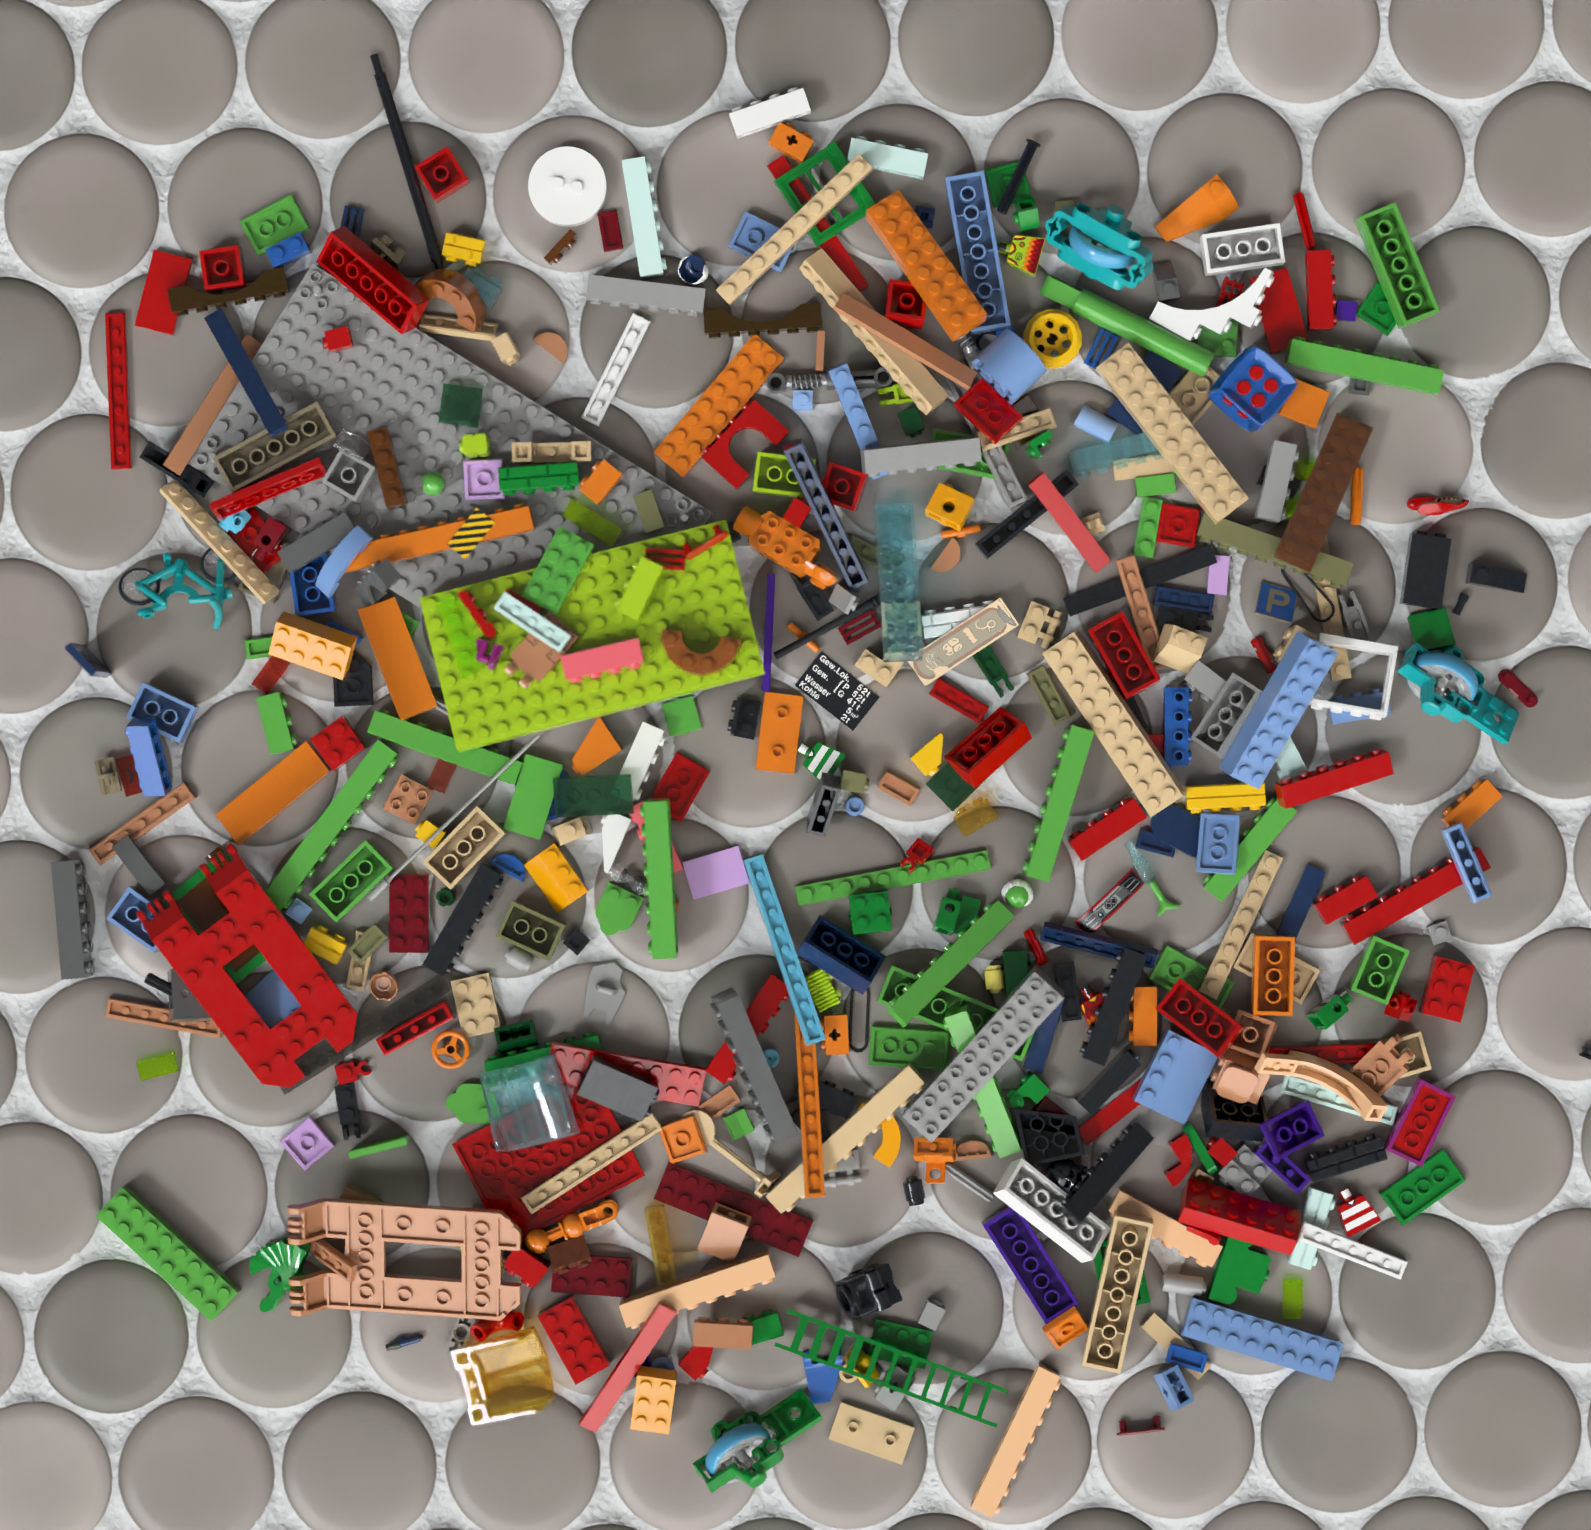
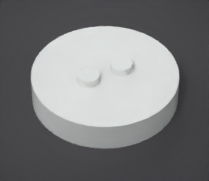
(567, 186)

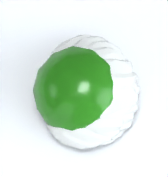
(1017, 893)

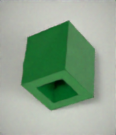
(1026, 214)

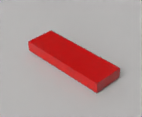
(958, 700)

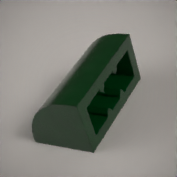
(516, 1036)

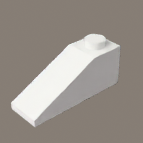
(612, 835)

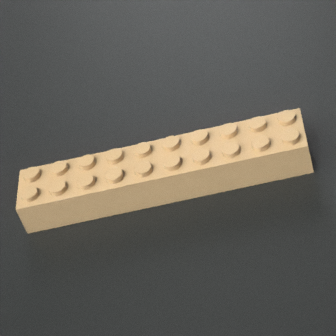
(1171, 433)
(1114, 723)

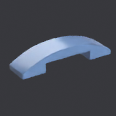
(340, 560)

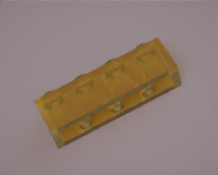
(661, 1245)

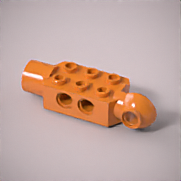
(784, 545)

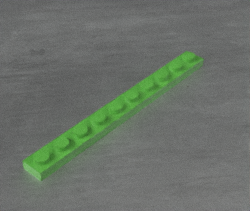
(892, 877)

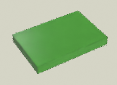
(274, 224)
(379, 1146)

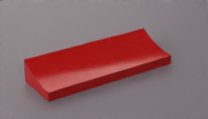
(268, 488)

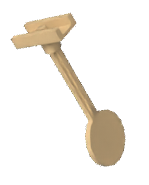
(708, 1132)

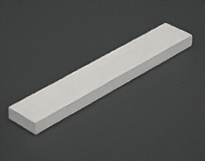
(615, 369)
(1352, 1250)

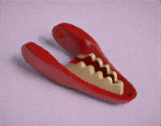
(1435, 506)

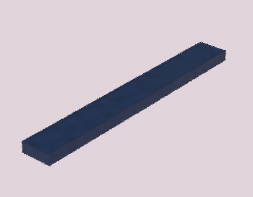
(246, 373)

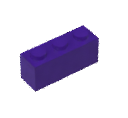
(1283, 1167)

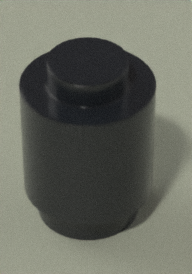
(914, 1190)

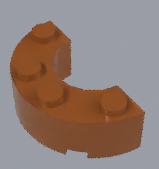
(458, 292)
(696, 663)

